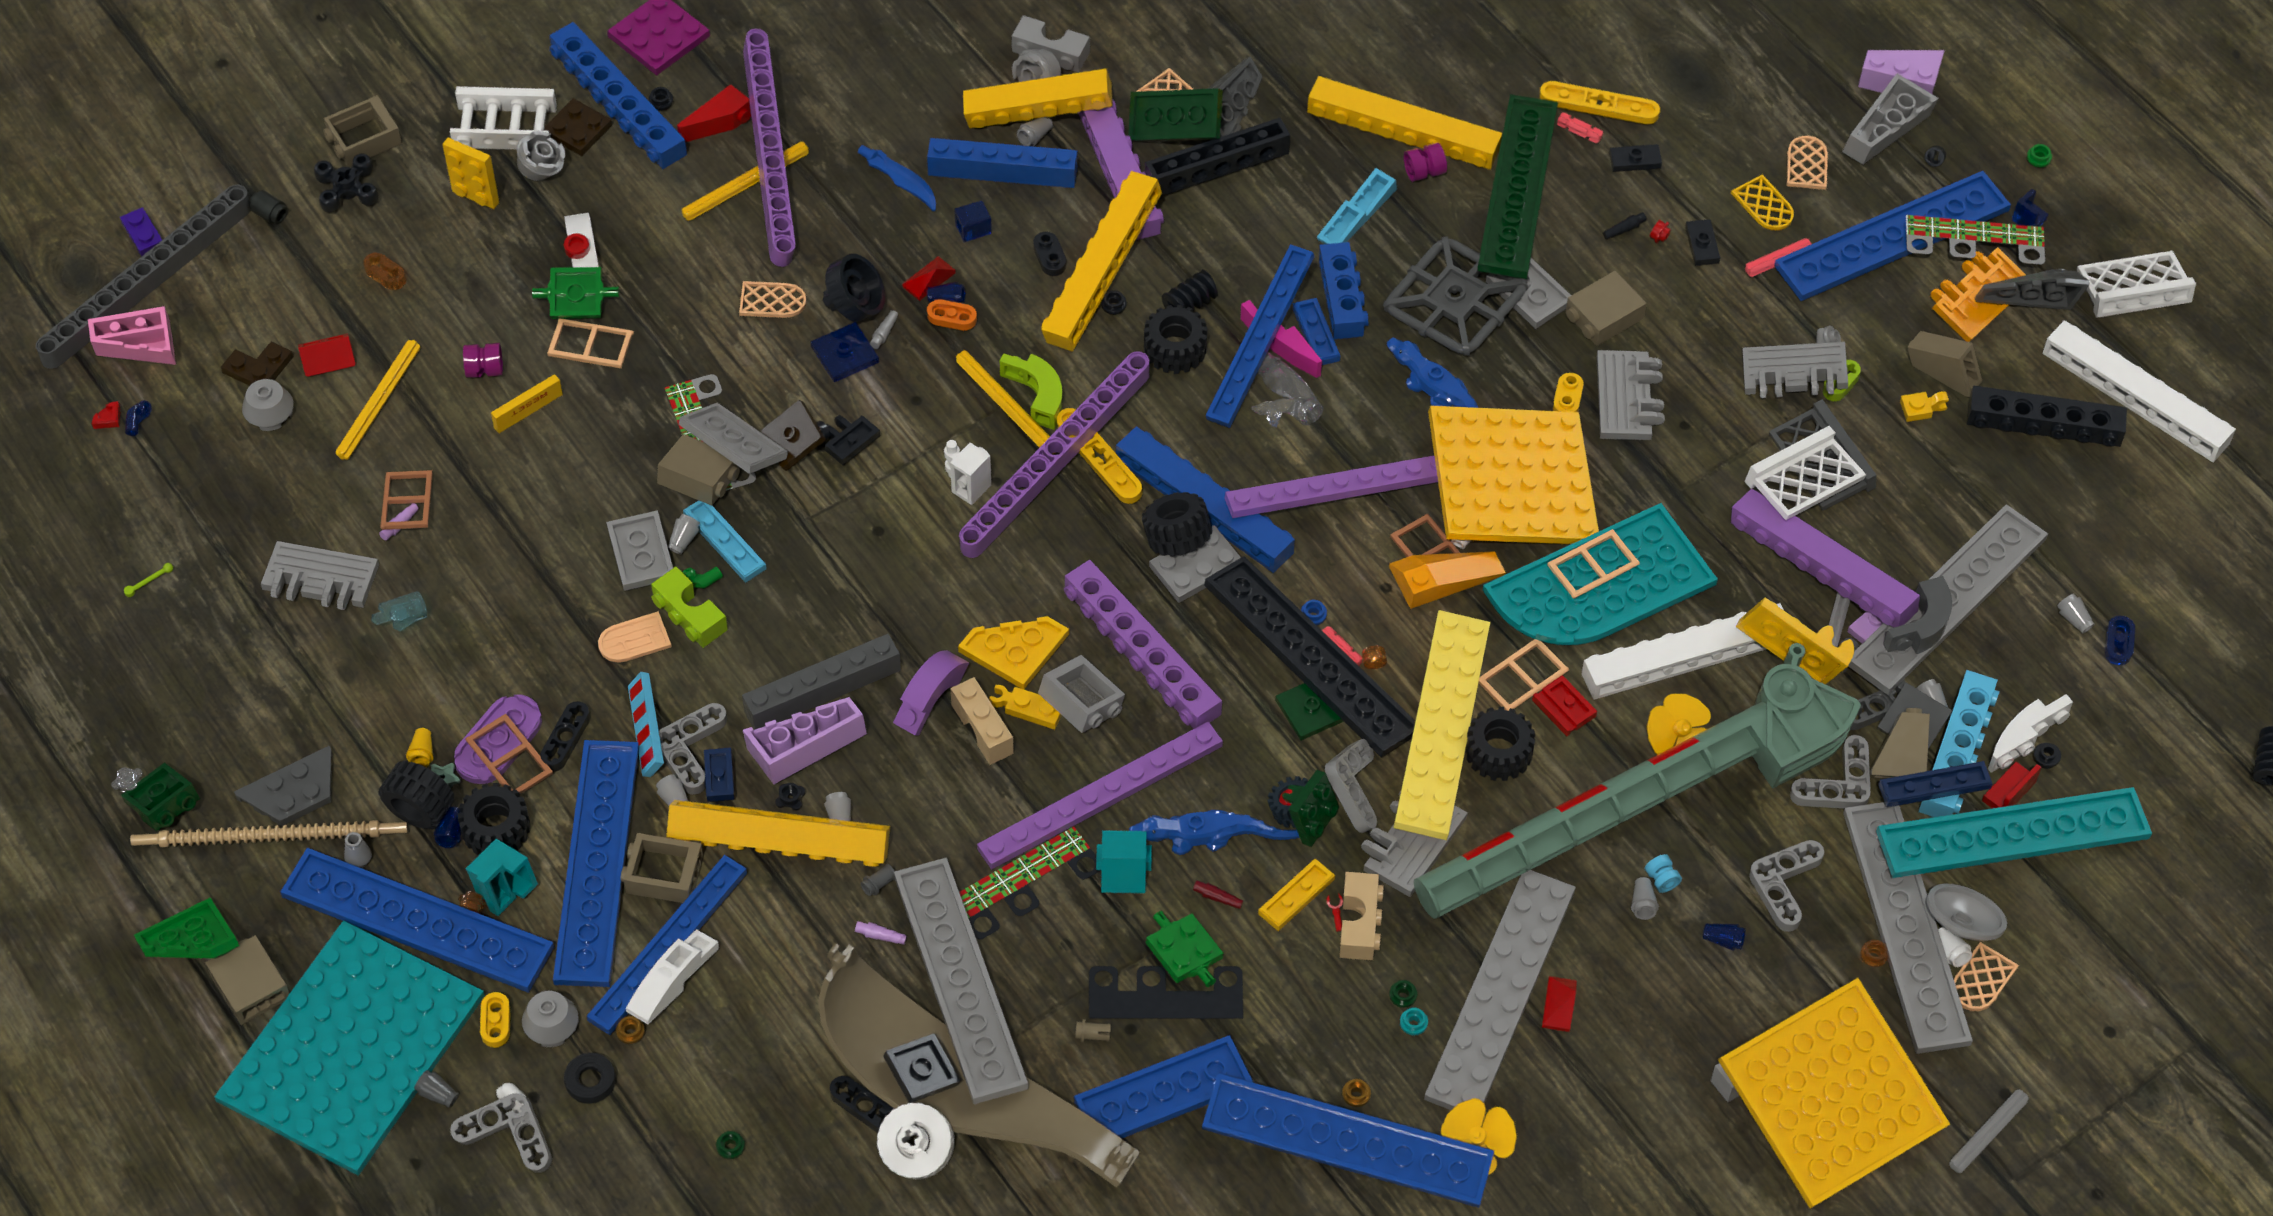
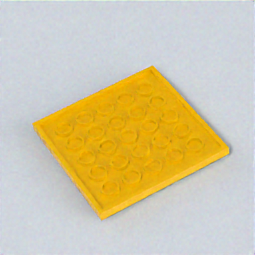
(1512, 475)
(1833, 1092)

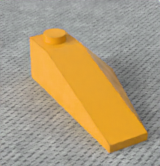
(1440, 575)

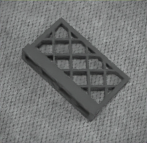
(1824, 417)

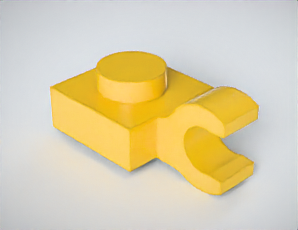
(1920, 407)

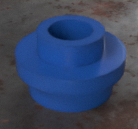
(1317, 607)

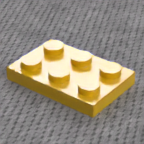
(471, 173)

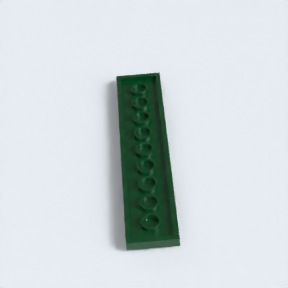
(1517, 187)

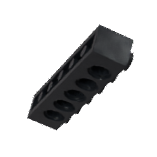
(1220, 156)
(2046, 416)

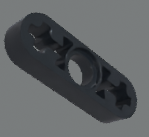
(565, 725)
(859, 1094)

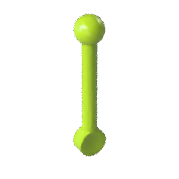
(130, 590)

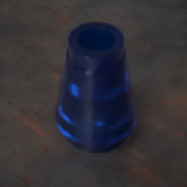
(949, 292)
(448, 830)
(1726, 935)

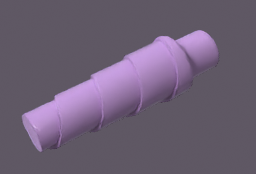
(405, 515)
(878, 932)

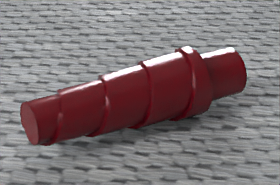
(1218, 895)

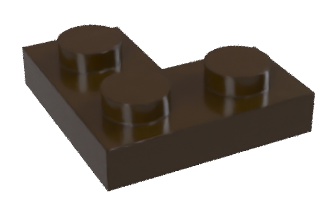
(266, 366)

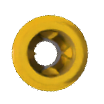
(420, 749)

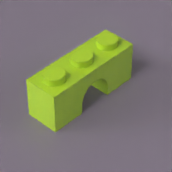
(700, 622)

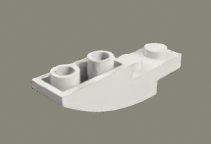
(2024, 729)
(669, 973)

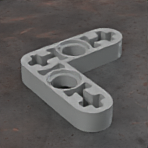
(679, 746)
(1341, 777)
(1849, 783)
(1775, 879)
(516, 1123)

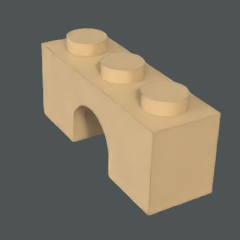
(990, 731)
(1359, 936)

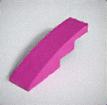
(1288, 344)

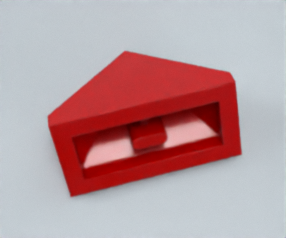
(931, 275)
(1559, 1003)

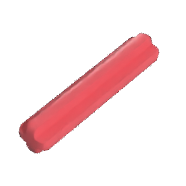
(1767, 262)

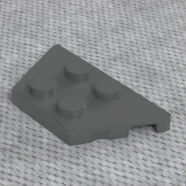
(293, 789)

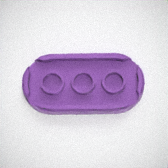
(501, 740)

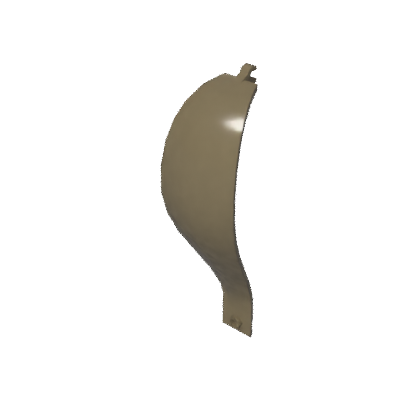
(870, 1015)

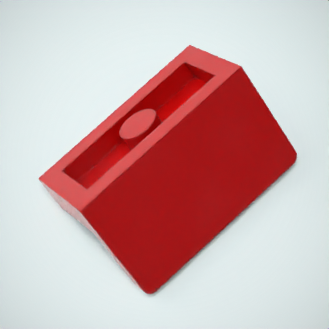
(326, 355)
(2011, 786)

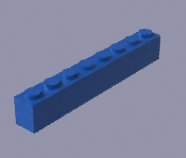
(1172, 474)

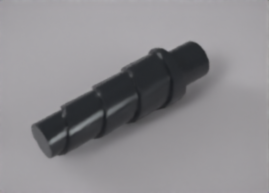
(1626, 225)

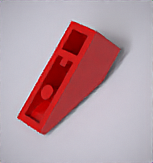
(718, 115)

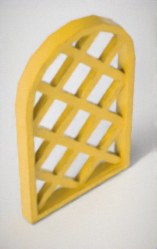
(1736, 194)

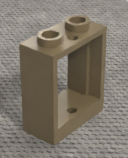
(358, 115)
(659, 888)

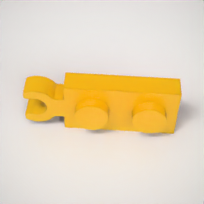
(1026, 706)

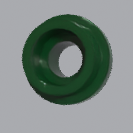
(1406, 987)
(730, 1137)

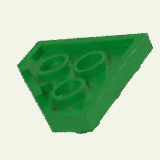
(189, 934)

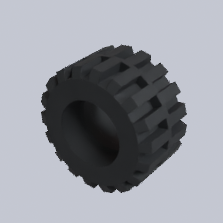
(1175, 323)
(1176, 524)
(1495, 761)
(416, 795)
(490, 802)

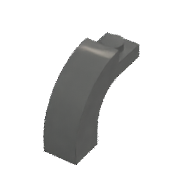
(1924, 633)

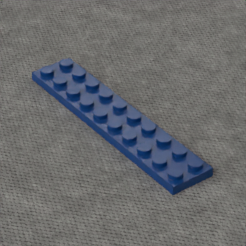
(1885, 236)
(596, 864)
(417, 920)
(1348, 1140)

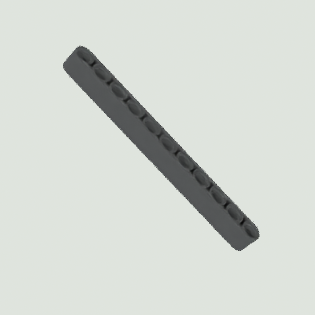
(145, 274)

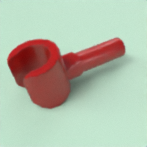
(1336, 912)

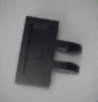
(852, 439)

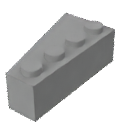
(1890, 117)

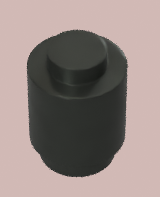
(268, 207)

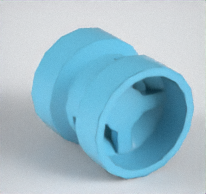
(1664, 875)

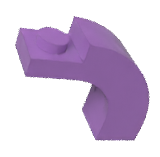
(927, 685)

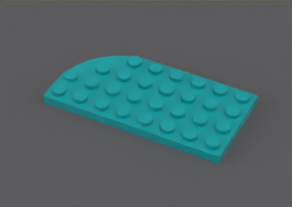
(1667, 574)

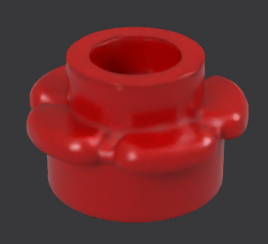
(1660, 231)

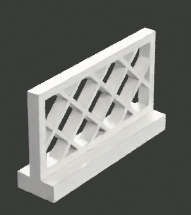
(2138, 295)
(1797, 454)

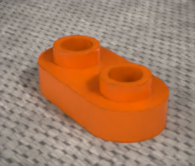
(952, 313)

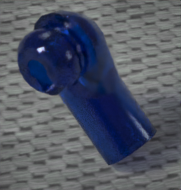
(136, 415)

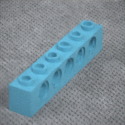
(1974, 689)

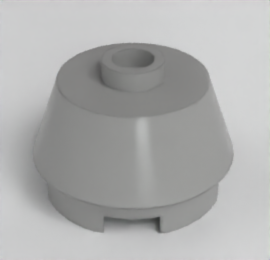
(1035, 65)
(539, 156)
(267, 404)
(549, 1019)

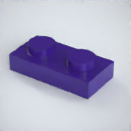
(140, 230)

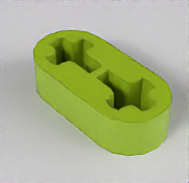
(1853, 377)

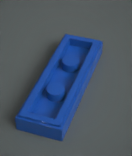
(1316, 330)

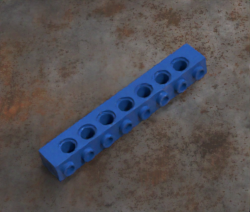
(617, 95)

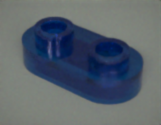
(2120, 642)

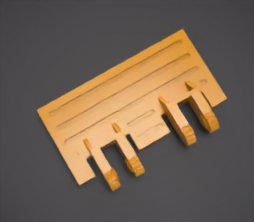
(1958, 302)

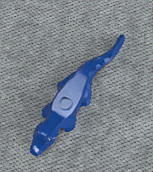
(1430, 377)
(1207, 828)

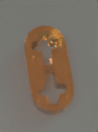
(387, 268)

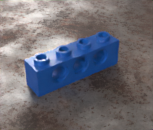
(1342, 290)

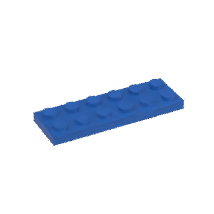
(1162, 1089)

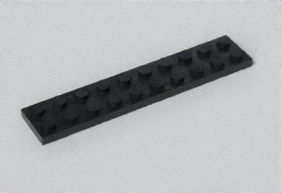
(1312, 656)

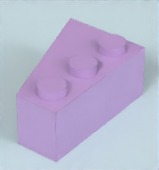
(1915, 65)

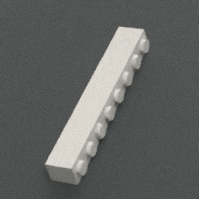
(2139, 391)
(1667, 656)

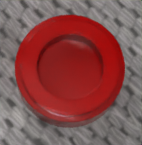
(576, 246)

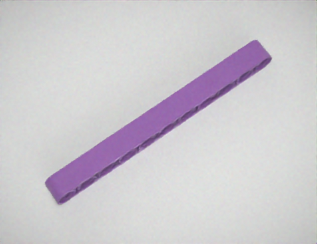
(761, 93)
(1053, 464)

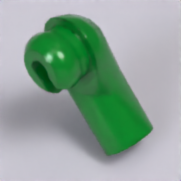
(703, 580)

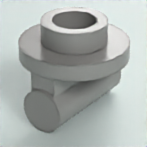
(1828, 335)

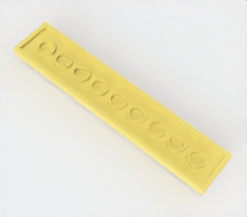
(1442, 725)

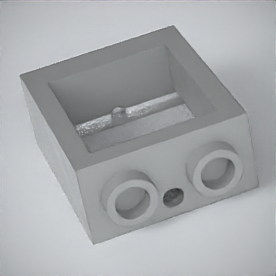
(1081, 694)

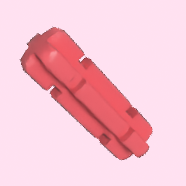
(1580, 127)
(1342, 644)

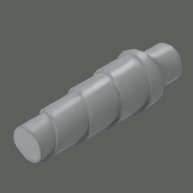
(881, 333)

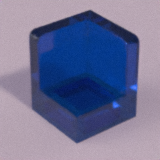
(2027, 212)
(973, 221)

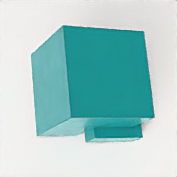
(1123, 861)
(500, 875)

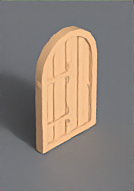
(634, 638)

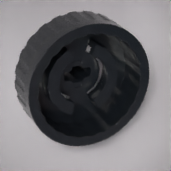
(854, 297)

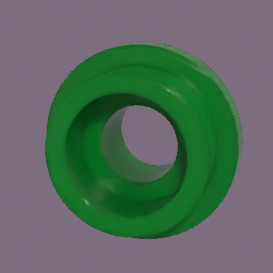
(2039, 155)

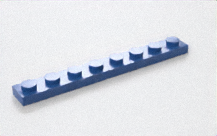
(1259, 336)
(687, 918)

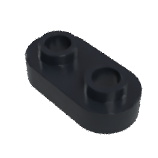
(1047, 249)

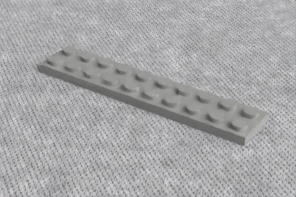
(1971, 577)
(1911, 937)
(960, 981)
(1500, 991)

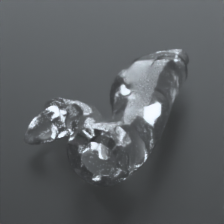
(1286, 382)

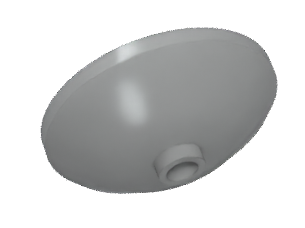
(1966, 912)

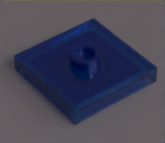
(844, 352)

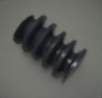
(1192, 292)
(2264, 760)

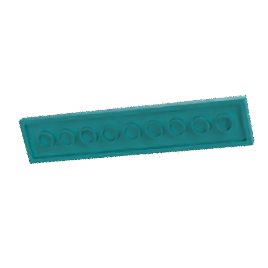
(2013, 832)

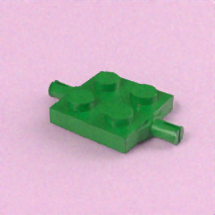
(575, 292)
(1184, 948)

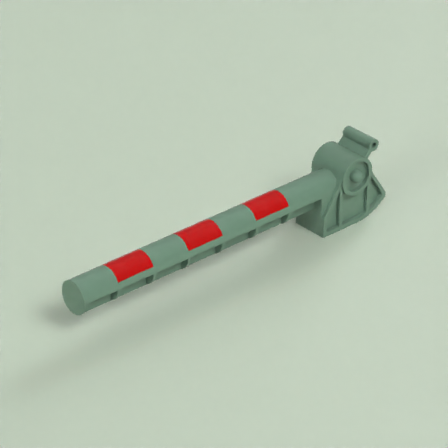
(1786, 732)

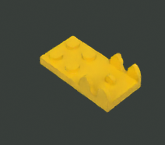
(1779, 630)

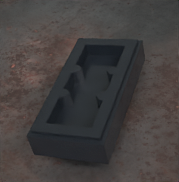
(1635, 158)
(1702, 242)

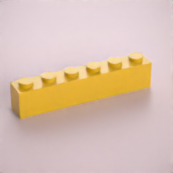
(1037, 98)

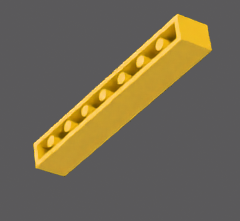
(1403, 122)
(1101, 261)
(778, 832)

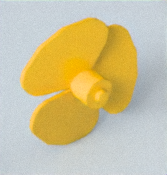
(1675, 721)
(1497, 1131)

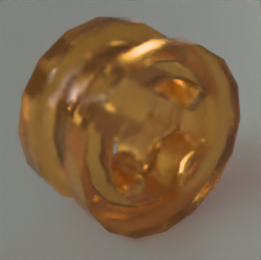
(1374, 657)

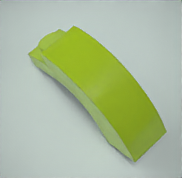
(1042, 379)

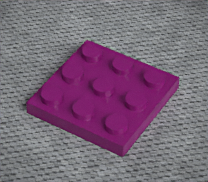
(658, 34)

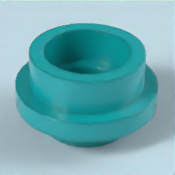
(1417, 1015)

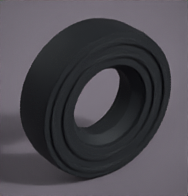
(589, 1094)

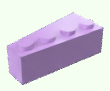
(804, 738)

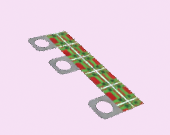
(1971, 231)
(685, 399)

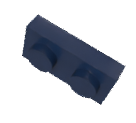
(719, 774)

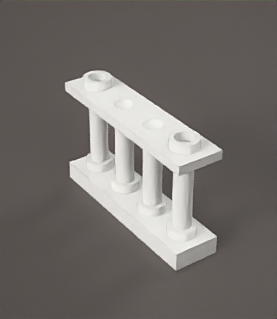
(500, 99)

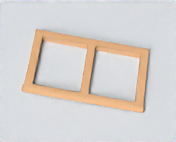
(586, 355)
(1583, 551)
(1510, 661)

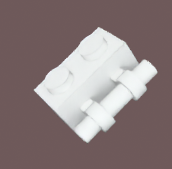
(968, 470)

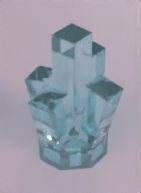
(401, 610)

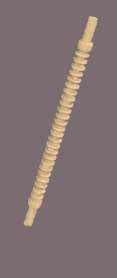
(165, 838)

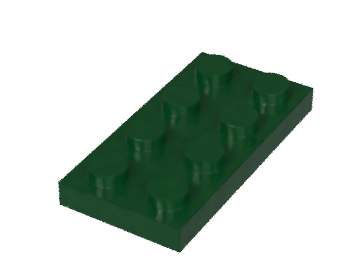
(1175, 115)

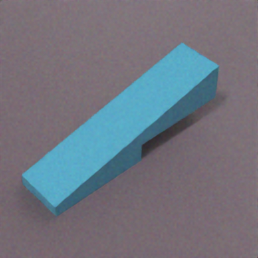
(1359, 209)

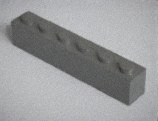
(822, 682)

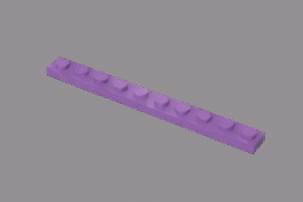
(1331, 487)
(1099, 795)

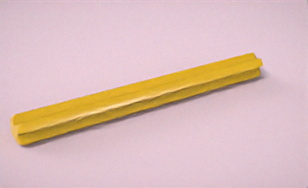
(738, 184)
(1002, 398)
(377, 400)

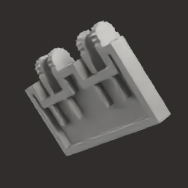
(1795, 367)
(1623, 403)
(319, 574)
(1407, 852)

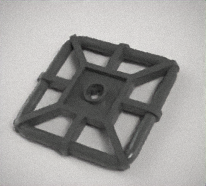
(1455, 308)

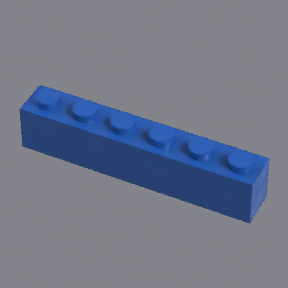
(1002, 162)

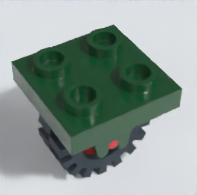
(1304, 805)

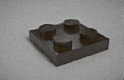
(578, 127)

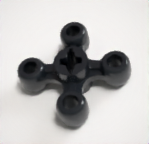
(346, 183)

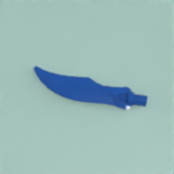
(900, 175)

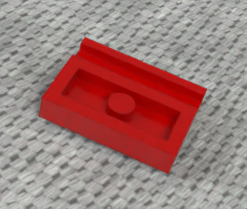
(1564, 705)

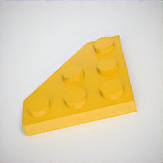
(1015, 648)

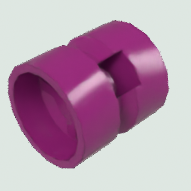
(1429, 161)
(483, 360)

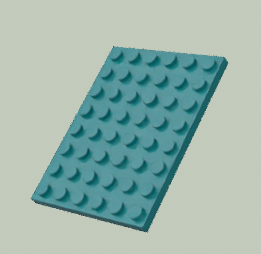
(349, 1047)

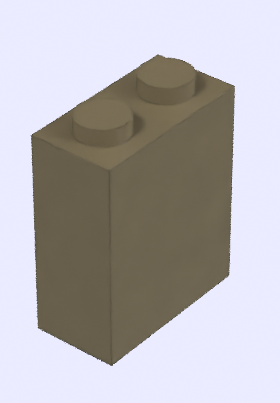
(1605, 308)
(696, 470)
(248, 980)

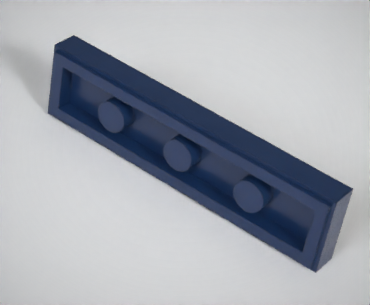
(1935, 784)

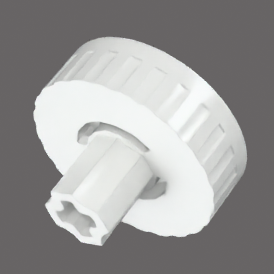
(899, 1128)

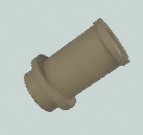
(1091, 1031)

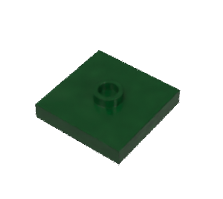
(1306, 711)

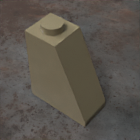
(1946, 360)
(1904, 747)

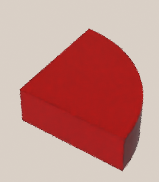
(107, 417)

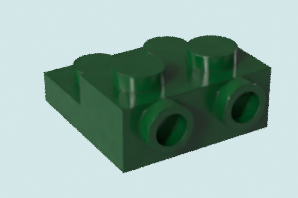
(161, 797)

